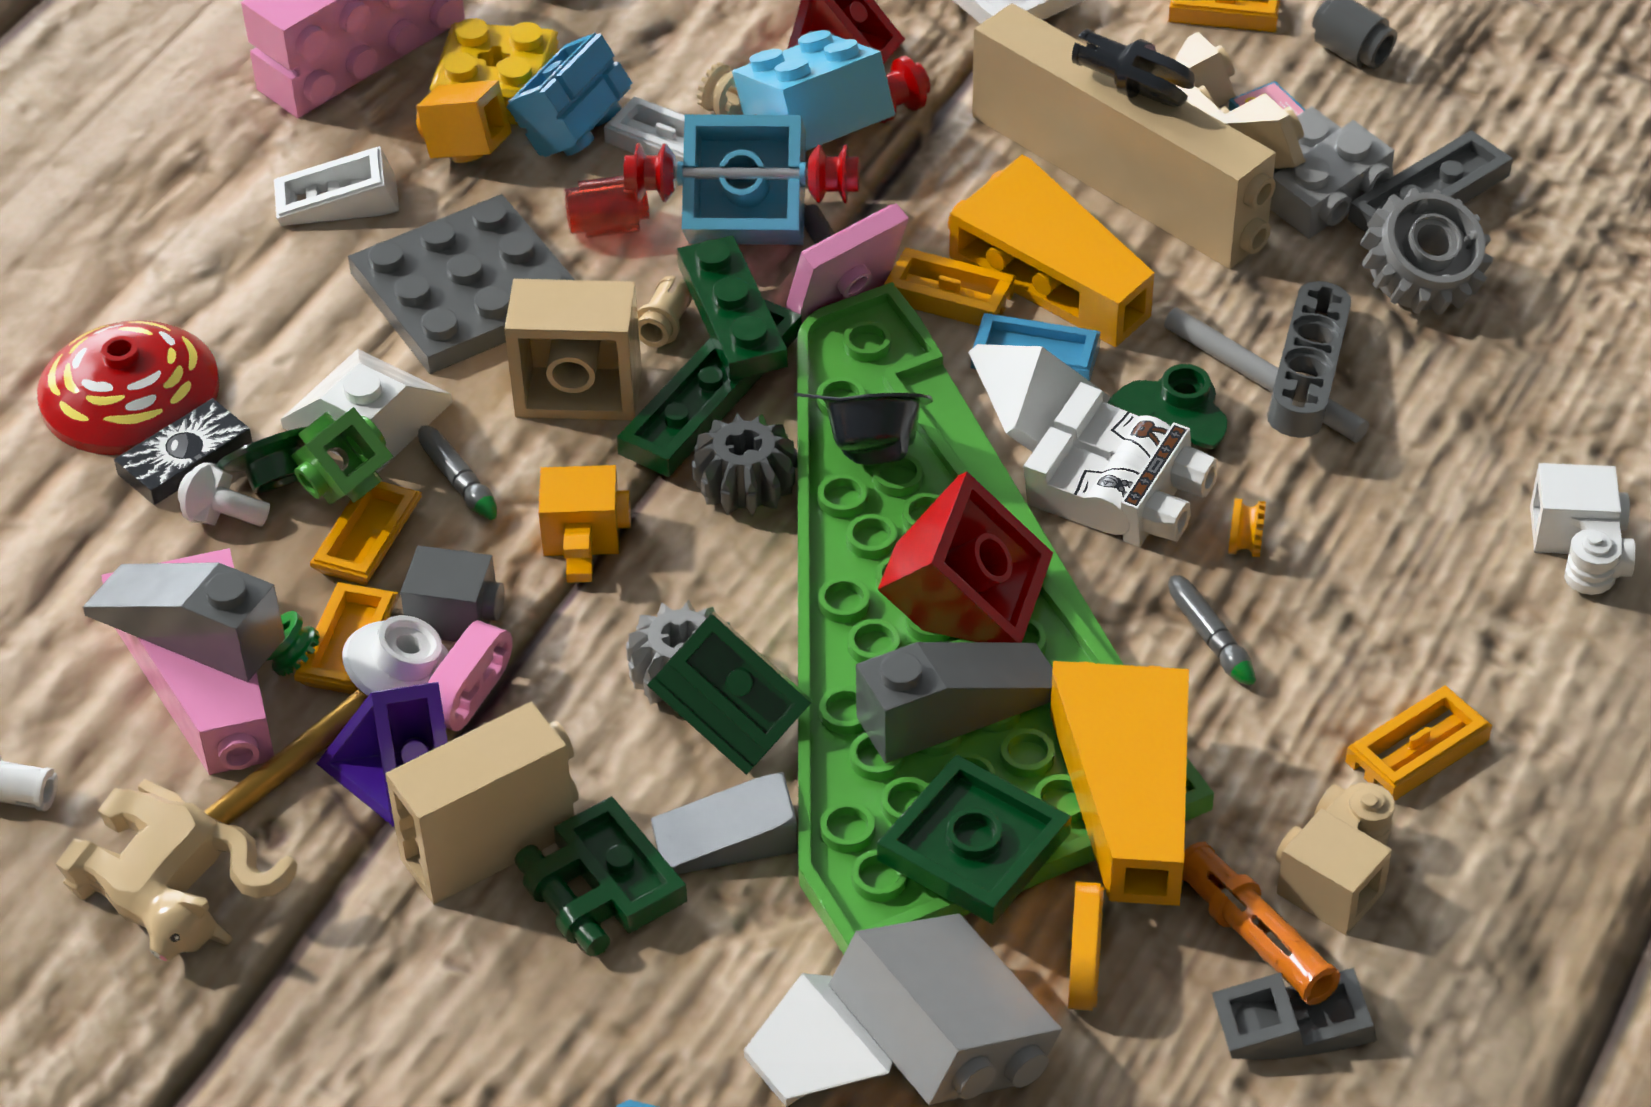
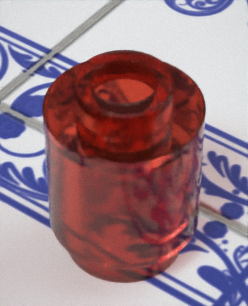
(604, 208)

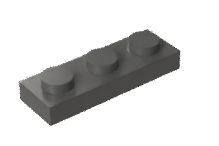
(1457, 170)

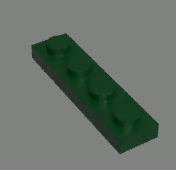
(690, 402)

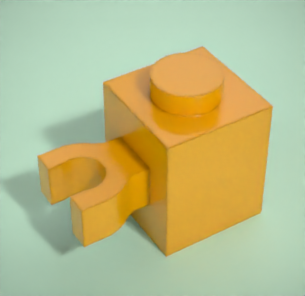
(581, 515)

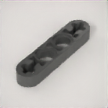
(1309, 358)

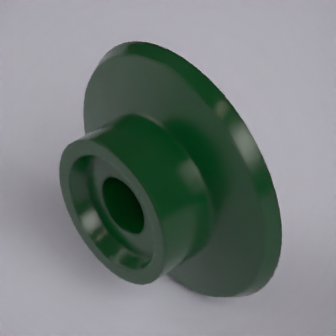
(266, 461)

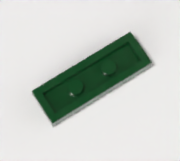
(732, 308)

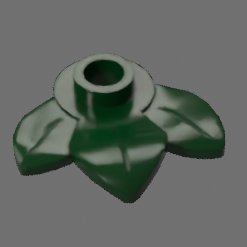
(1180, 397)

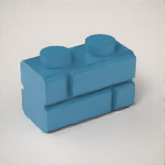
(571, 96)

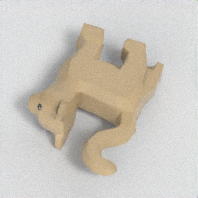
(162, 862)

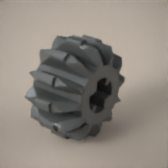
(744, 464)

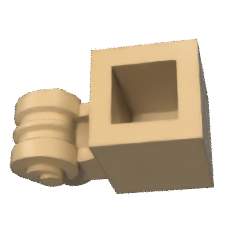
(1340, 856)

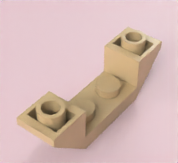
(1258, 119)

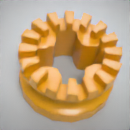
(1244, 527)

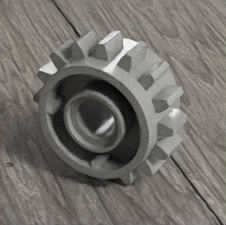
(1410, 273)

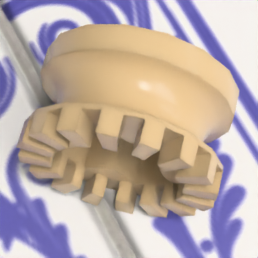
(719, 91)

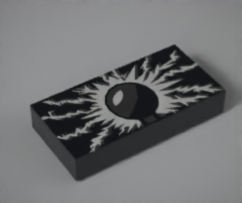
(167, 456)

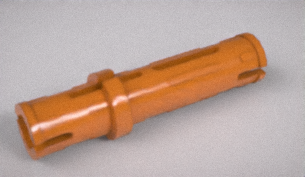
(1303, 969)

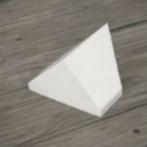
(1026, 388)
(813, 1043)

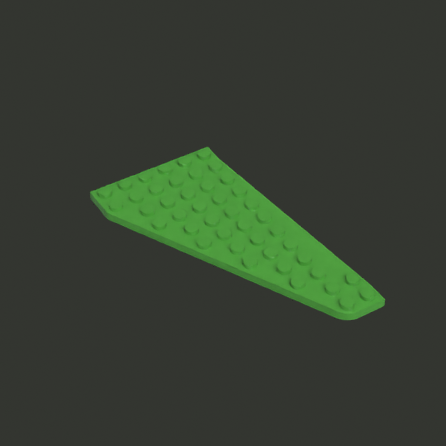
(845, 539)

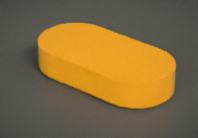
(1085, 946)

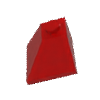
(967, 568)

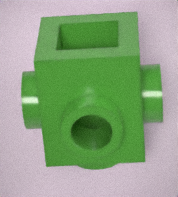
(357, 443)

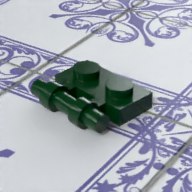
(617, 863)

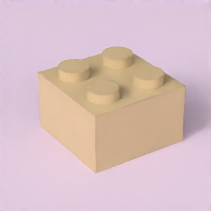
(573, 349)

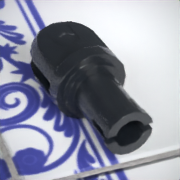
(1135, 68)

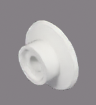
(393, 654)

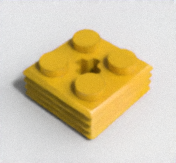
(494, 52)

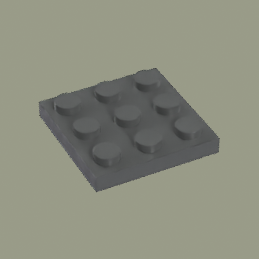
(453, 279)

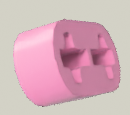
(471, 671)

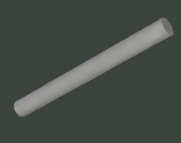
(1255, 368)

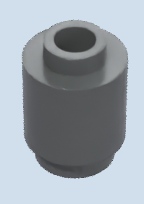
(1354, 32)

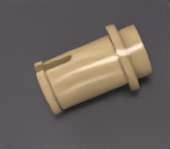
(660, 317)

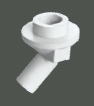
(207, 493)

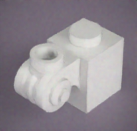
(1582, 515)

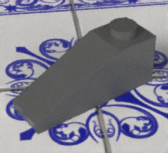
(194, 611)
(945, 691)

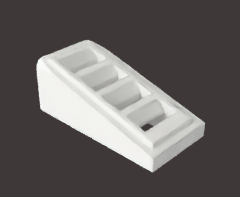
(354, 185)

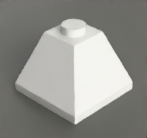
(377, 390)

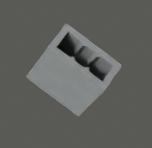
(945, 1008)

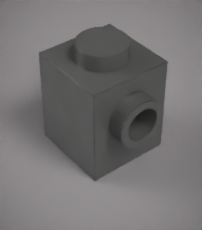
(451, 590)

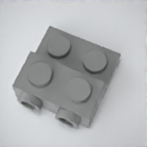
(1335, 172)

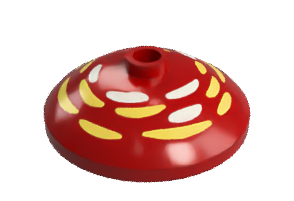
(124, 384)

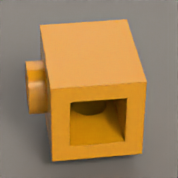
(463, 120)

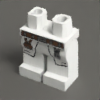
(1117, 470)

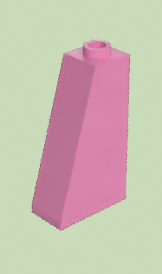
(213, 710)

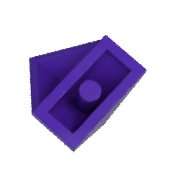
(383, 735)

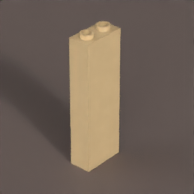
(1150, 157)

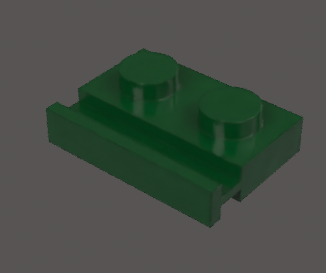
(729, 692)

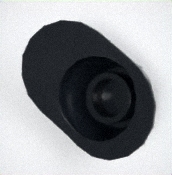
(874, 426)

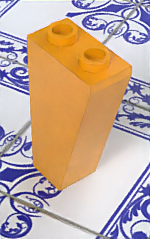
(1054, 249)
(1127, 766)

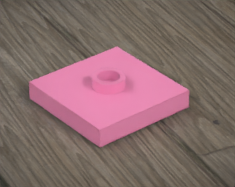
(848, 262)

